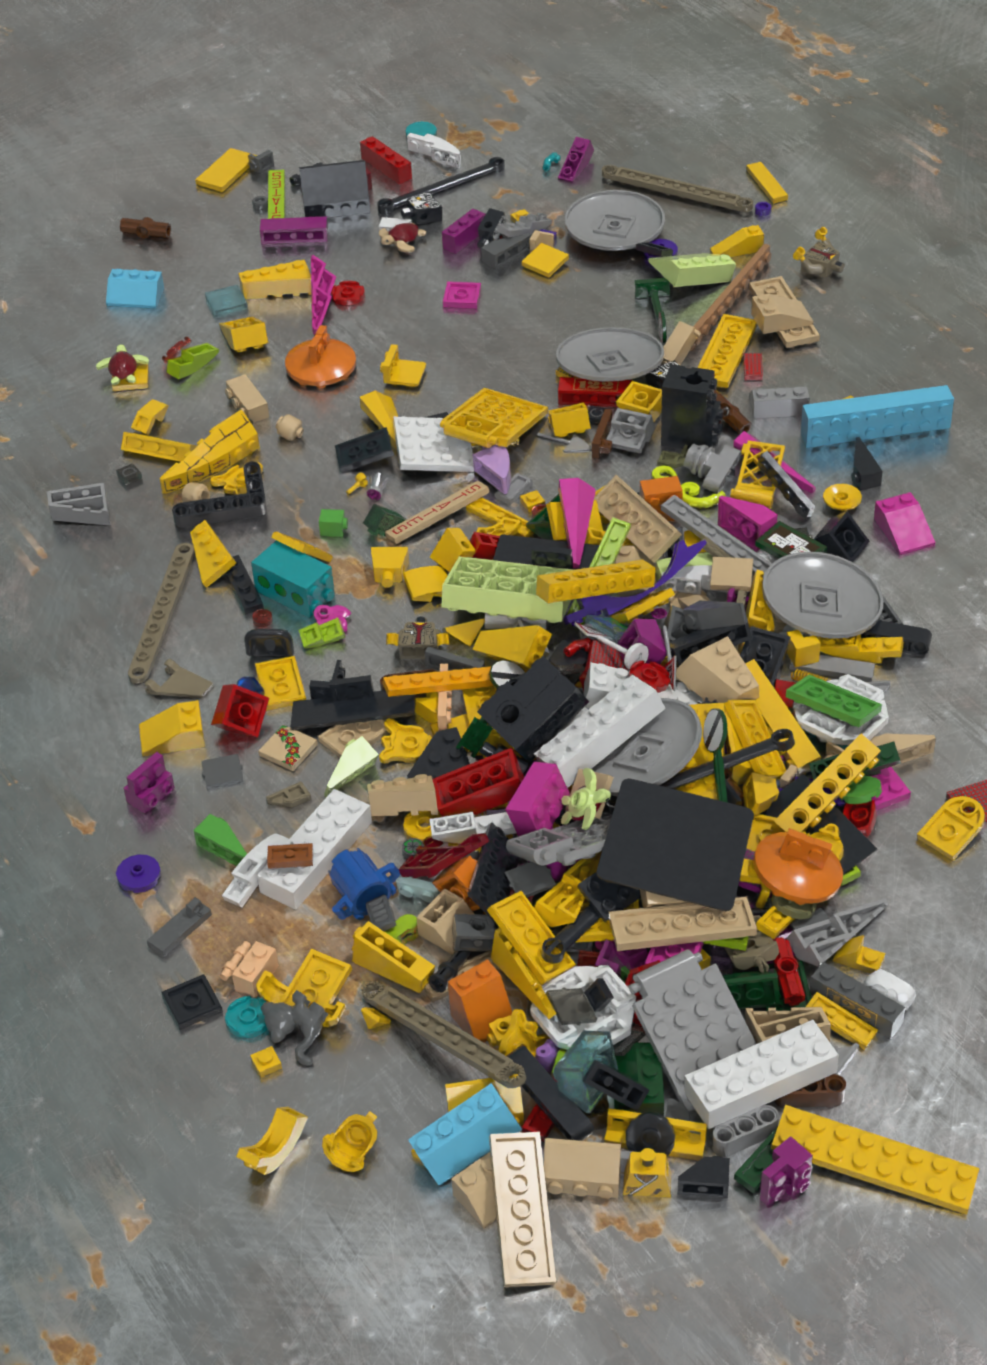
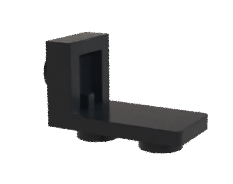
(321, 689)

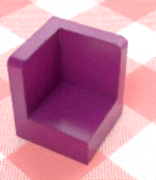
(608, 957)

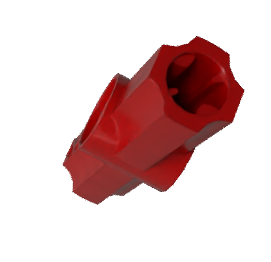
(787, 973)

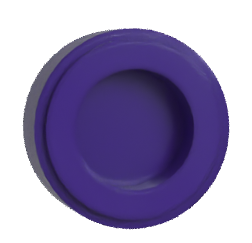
(763, 208)

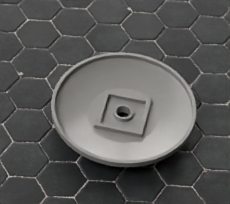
(614, 219)
(610, 354)
(848, 595)
(656, 749)

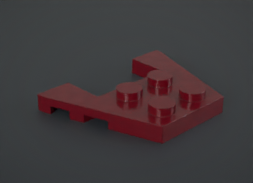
(433, 858)

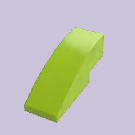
(191, 360)

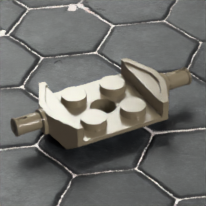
(761, 950)

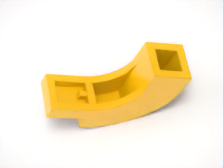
(276, 1142)

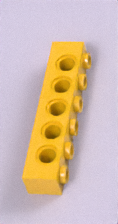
(595, 581)
(859, 749)

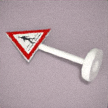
(635, 653)

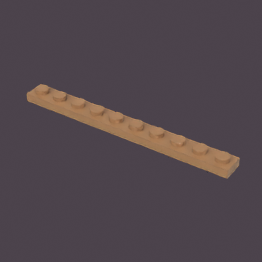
(732, 292)

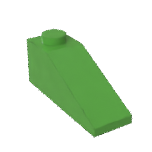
(218, 838)

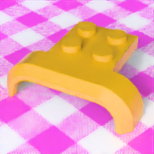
(317, 978)

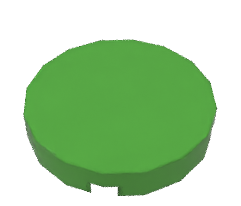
(863, 791)

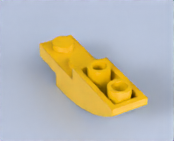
(862, 649)

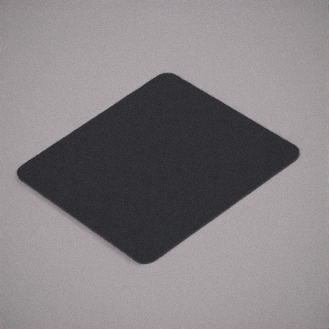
(676, 844)

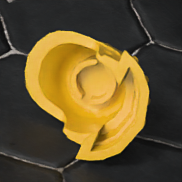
(351, 1142)

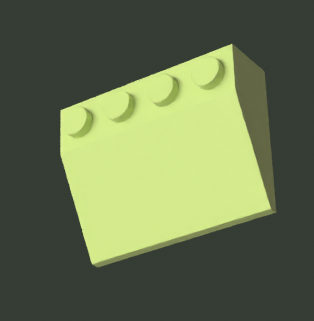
(695, 268)

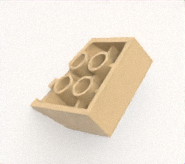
(718, 674)

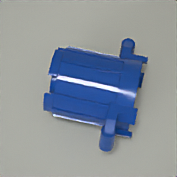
(360, 882)

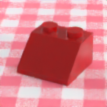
(240, 710)

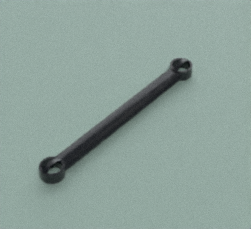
(495, 165)
(729, 761)
(569, 935)

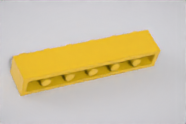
(779, 717)

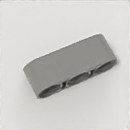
(738, 1139)

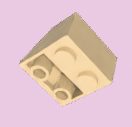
(437, 919)

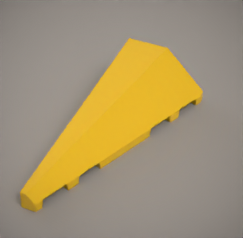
(381, 411)
(757, 610)
(565, 900)
(512, 965)

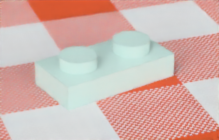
(418, 888)

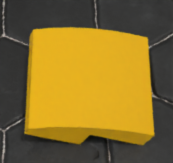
(425, 582)

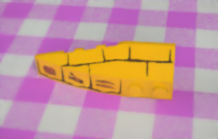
(224, 447)

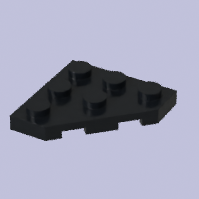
(441, 755)

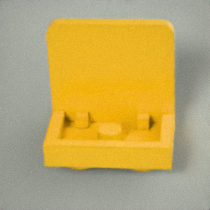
(401, 371)

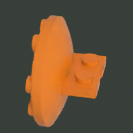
(320, 360)
(798, 867)

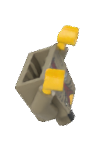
(820, 258)
(416, 638)

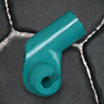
(553, 157)

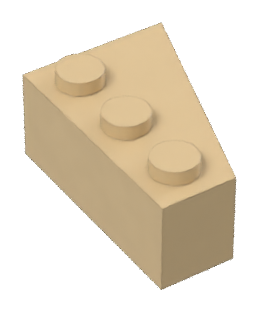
(402, 795)

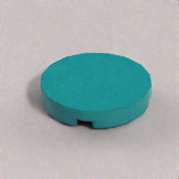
(421, 128)
(245, 1017)

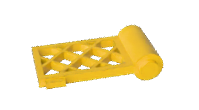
(755, 491)

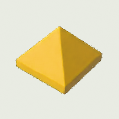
(374, 1018)

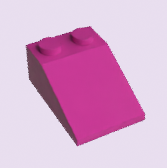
(745, 520)
(903, 523)

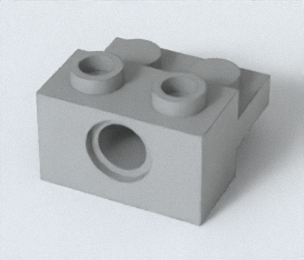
(630, 430)

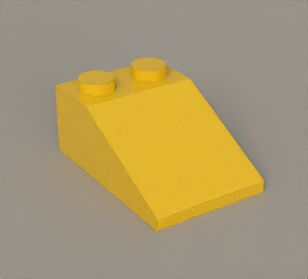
(244, 333)
(173, 730)

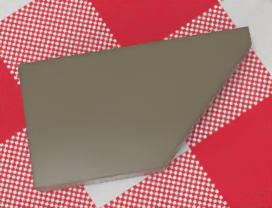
(290, 796)

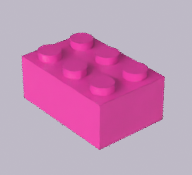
(537, 799)

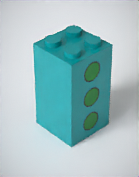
(293, 578)

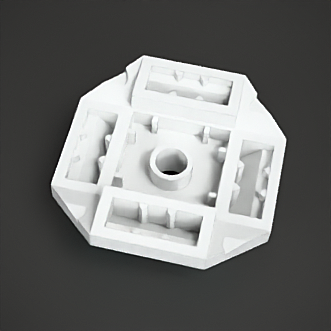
(835, 730)
(614, 1017)

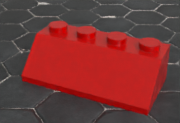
(479, 785)

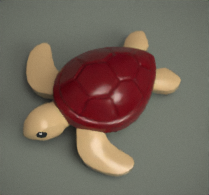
(401, 236)

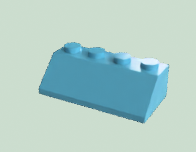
(463, 1134)

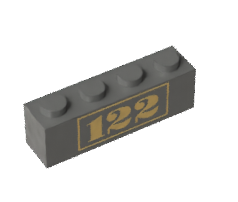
(858, 999)

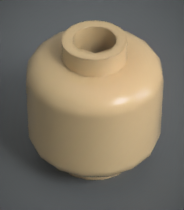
(289, 427)
(195, 491)

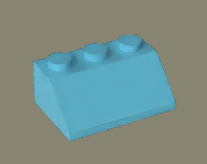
(134, 288)

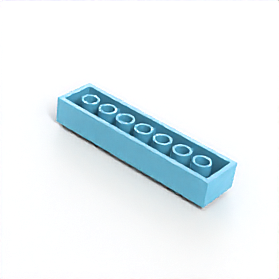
(877, 416)

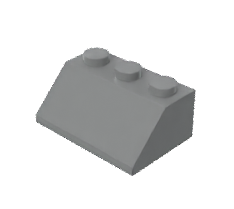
(778, 402)

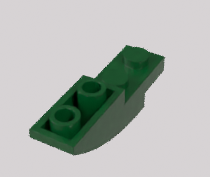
(887, 758)

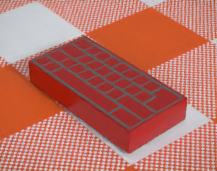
(753, 366)

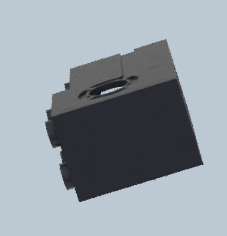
(690, 408)
(533, 708)

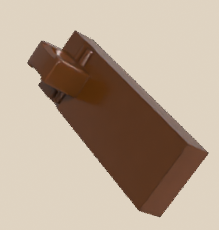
(599, 443)

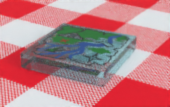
(607, 625)

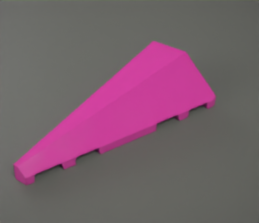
(321, 287)
(794, 475)
(576, 505)

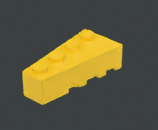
(276, 280)

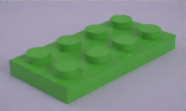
(833, 701)

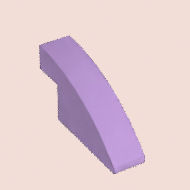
(494, 466)

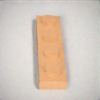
(444, 705)

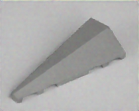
(822, 939)

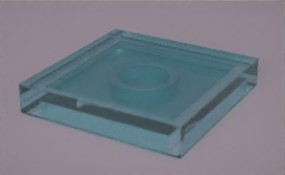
(226, 300)

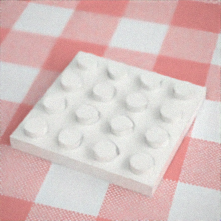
(426, 447)

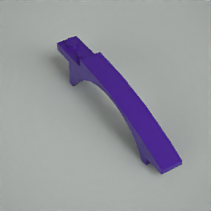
(610, 605)

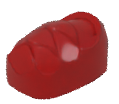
(862, 816)

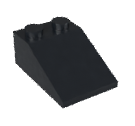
(768, 651)

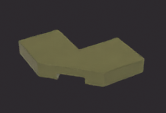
(672, 459)

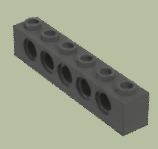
(477, 934)

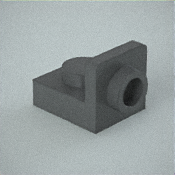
(261, 162)

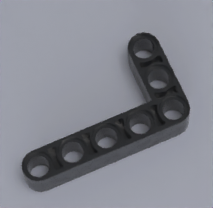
(233, 507)

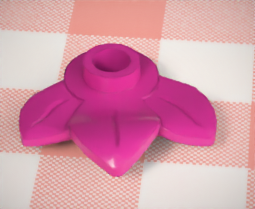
(332, 612)

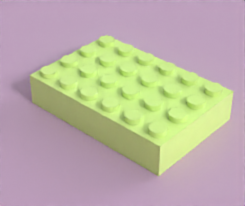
(500, 589)

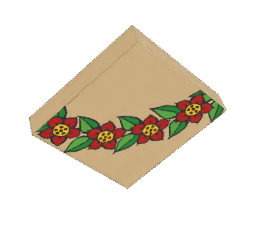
(288, 747)

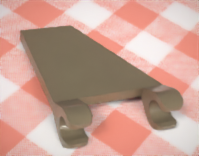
(180, 684)

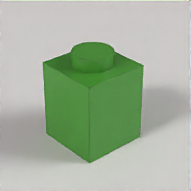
(332, 523)

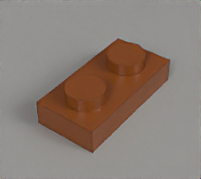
(290, 855)

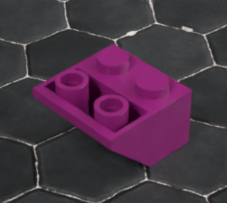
(647, 633)

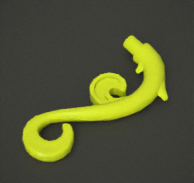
(691, 487)

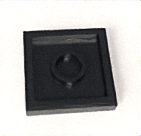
(192, 1001)

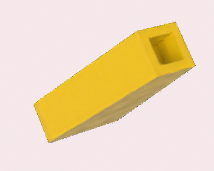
(515, 644)
(390, 958)

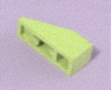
(354, 761)

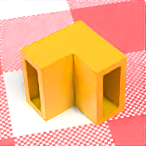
(803, 650)

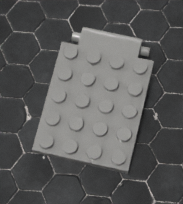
(562, 843)
(688, 1017)

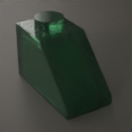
(382, 519)

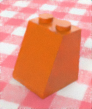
(478, 999)

